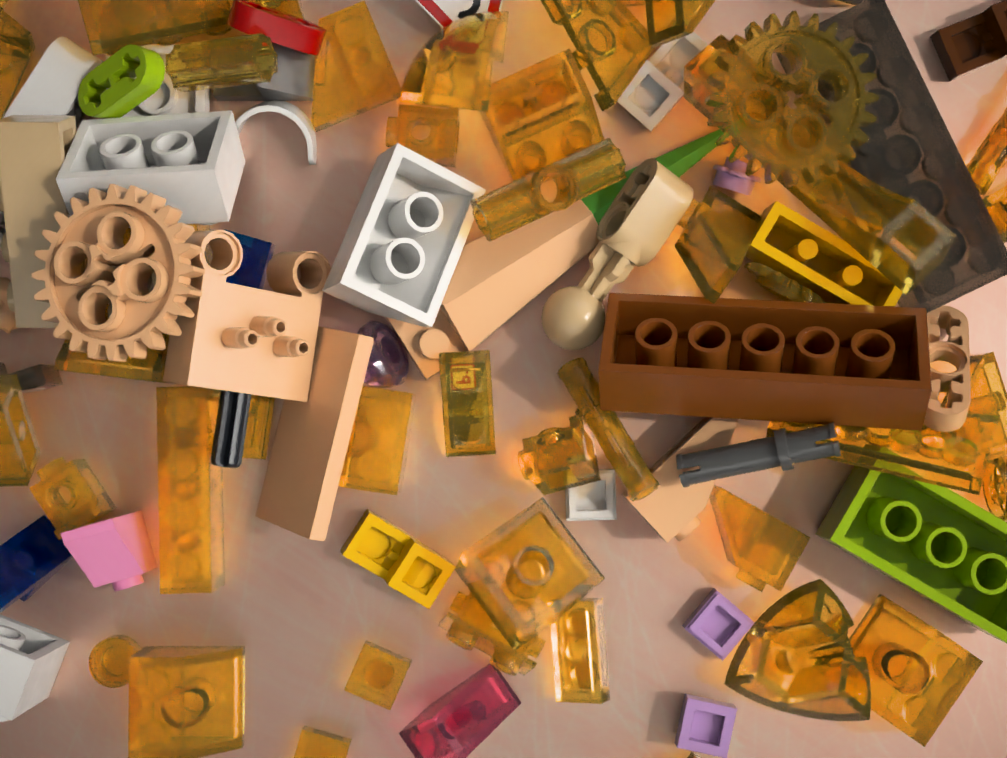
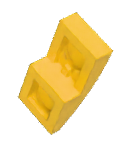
(397, 558)

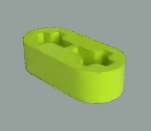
(118, 76)

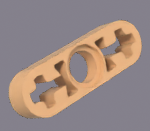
(956, 383)

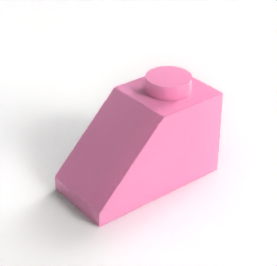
(113, 550)

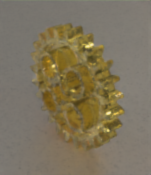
(812, 57)

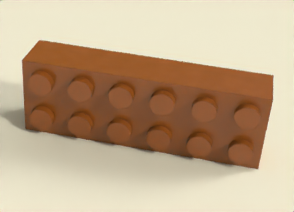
(766, 360)

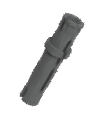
(759, 454)

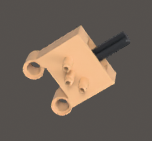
(247, 336)

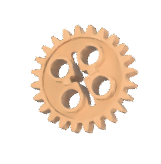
(118, 273)

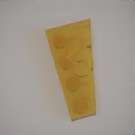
(929, 456)

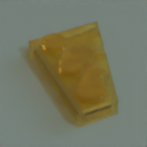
(606, 42)

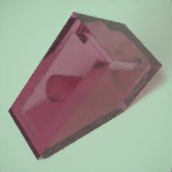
(461, 717)

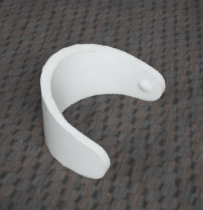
(291, 111)

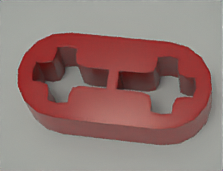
(278, 25)

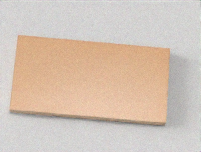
(315, 437)

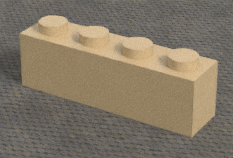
(29, 197)

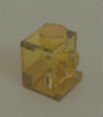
(441, 143)
(560, 457)
(88, 497)

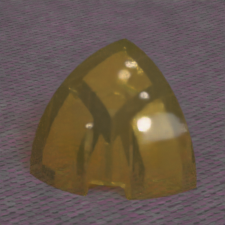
(458, 63)
(803, 659)

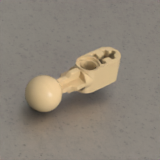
(628, 237)

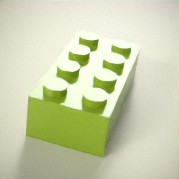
(926, 543)

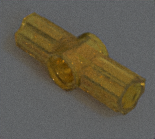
(522, 201)

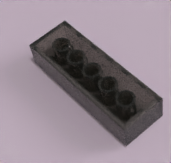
(916, 156)

